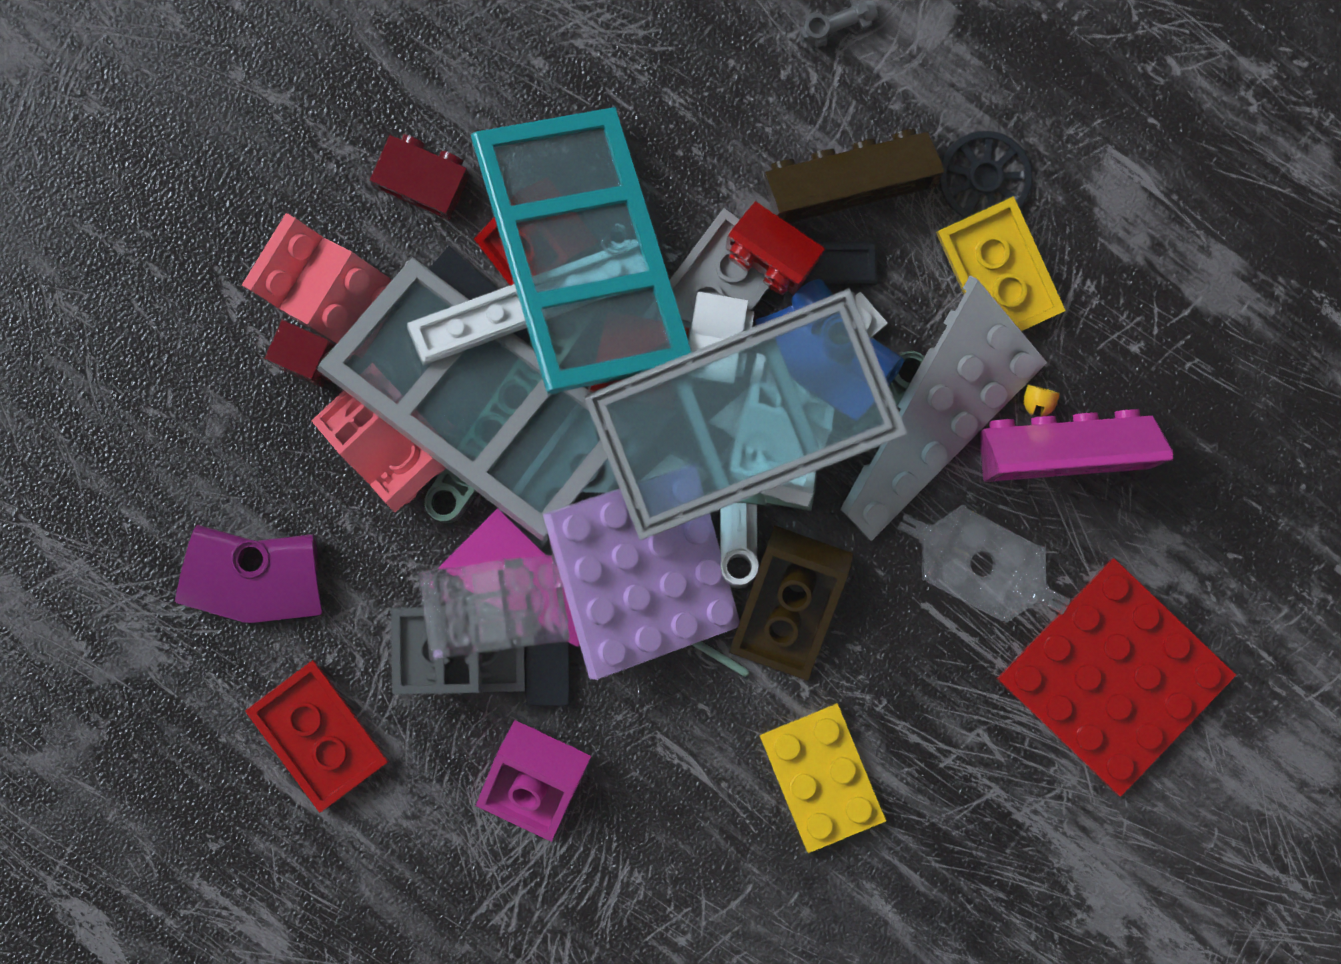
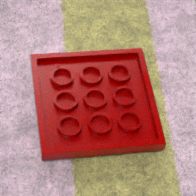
(1116, 677)

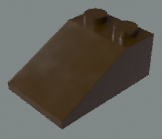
(791, 602)

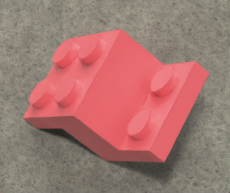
(314, 279)
(376, 450)

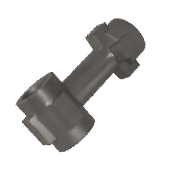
(819, 26)

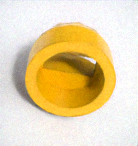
(1042, 397)

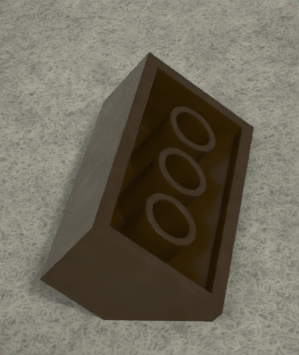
(853, 177)

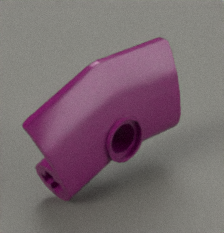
(219, 583)

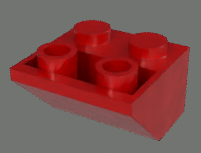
(772, 249)

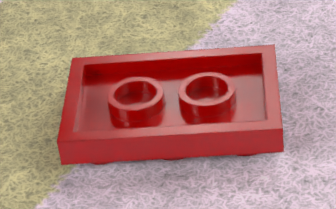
(317, 736)

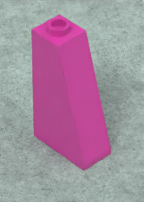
(500, 540)

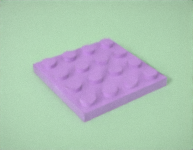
(636, 594)

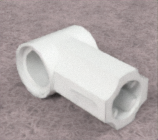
(739, 540)

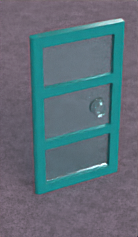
(580, 249)

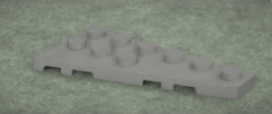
(950, 399)

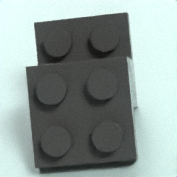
(471, 673)

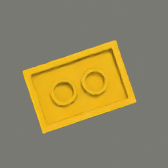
(1005, 259)
(822, 778)

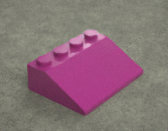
(1072, 447)

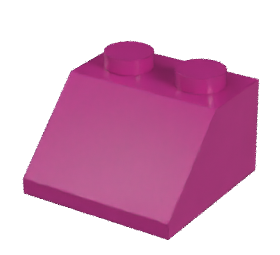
(532, 780)

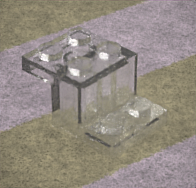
(493, 606)

